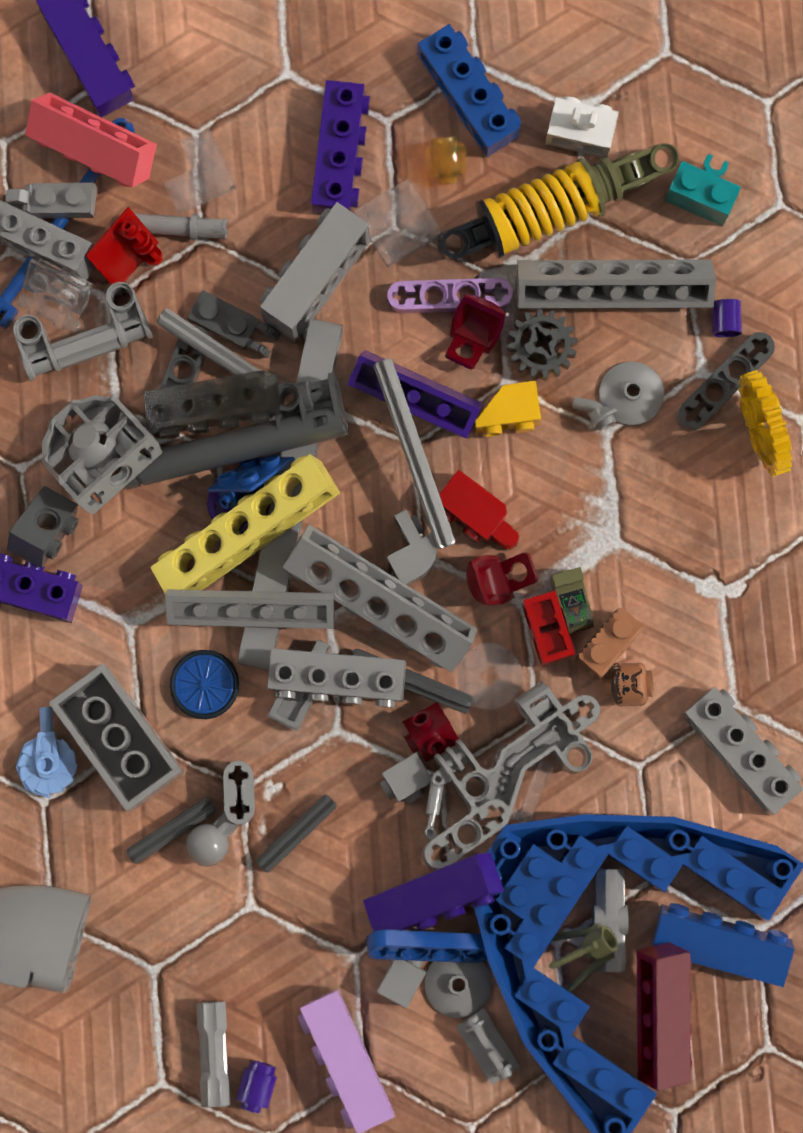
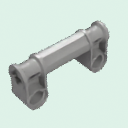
(43, 356)

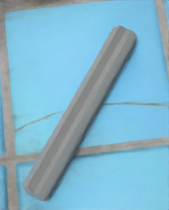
(203, 343)

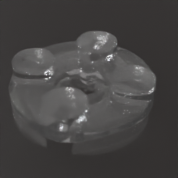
(502, 663)

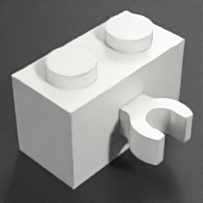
(582, 127)

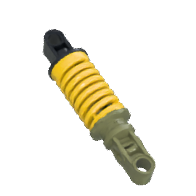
(554, 201)

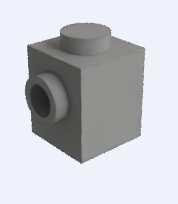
(406, 779)

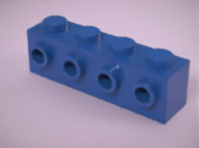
(468, 89)
(726, 945)

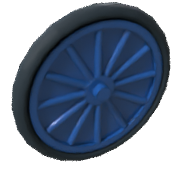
(204, 684)

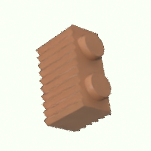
(609, 643)

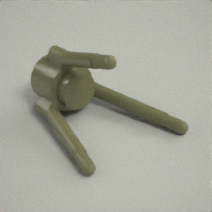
(598, 944)

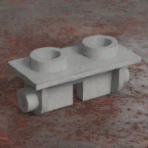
(488, 1046)

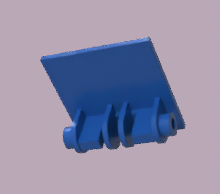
(247, 478)

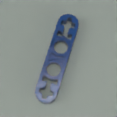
(426, 946)

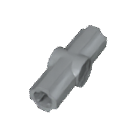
(612, 912)

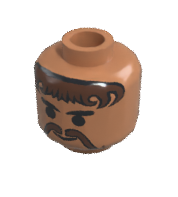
(629, 684)

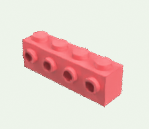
(90, 140)

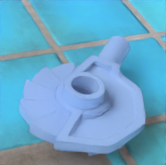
(45, 761)

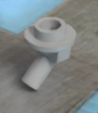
(601, 416)

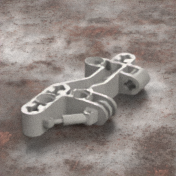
(548, 734)

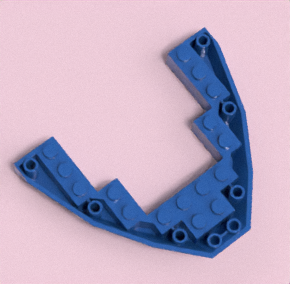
(543, 876)

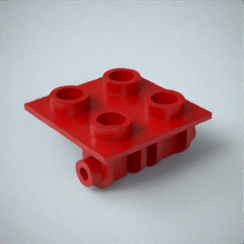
(124, 248)

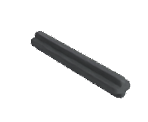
(431, 688)

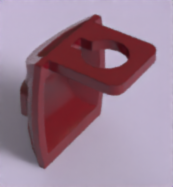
(474, 324)
(490, 581)

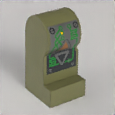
(573, 599)

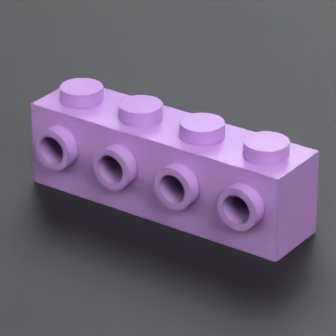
(347, 1061)

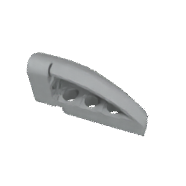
(41, 935)

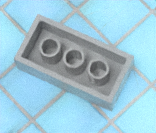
(314, 272)
(116, 737)

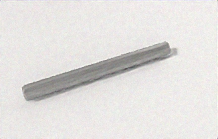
(414, 453)

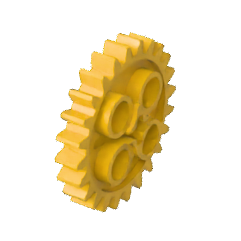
(761, 405)

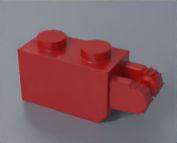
(477, 512)

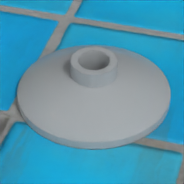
(632, 409)
(457, 1003)

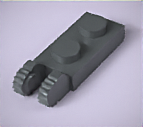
(230, 323)

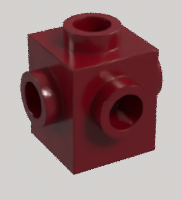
(429, 732)

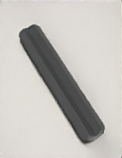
(171, 830)
(296, 833)

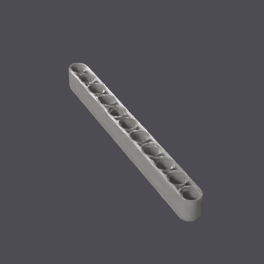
(317, 361)

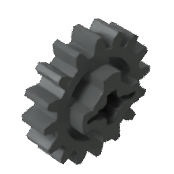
(553, 337)

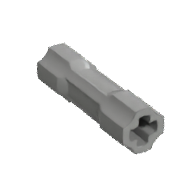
(213, 1054)

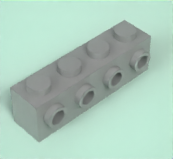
(336, 676)
(742, 751)

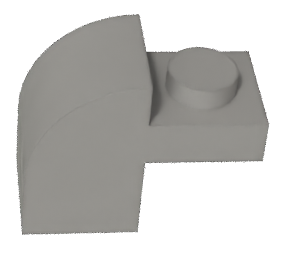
(417, 558)

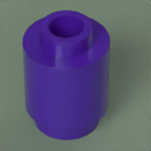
(256, 1086)

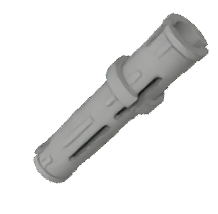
(185, 226)

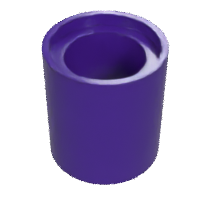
(726, 318)

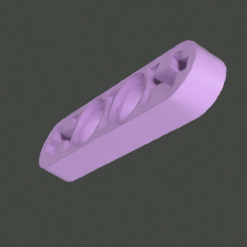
(449, 289)

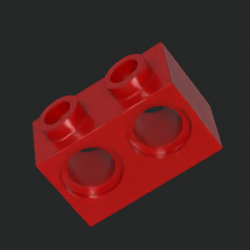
(548, 628)

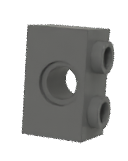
(46, 510)

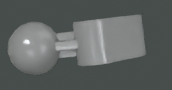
(209, 842)

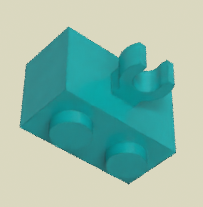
(703, 191)

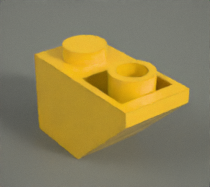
(511, 408)

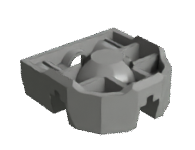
(84, 461)

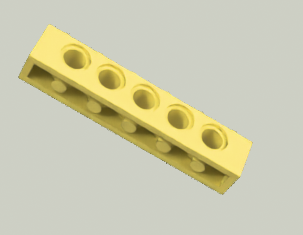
(235, 547)

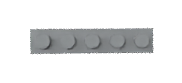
(250, 609)

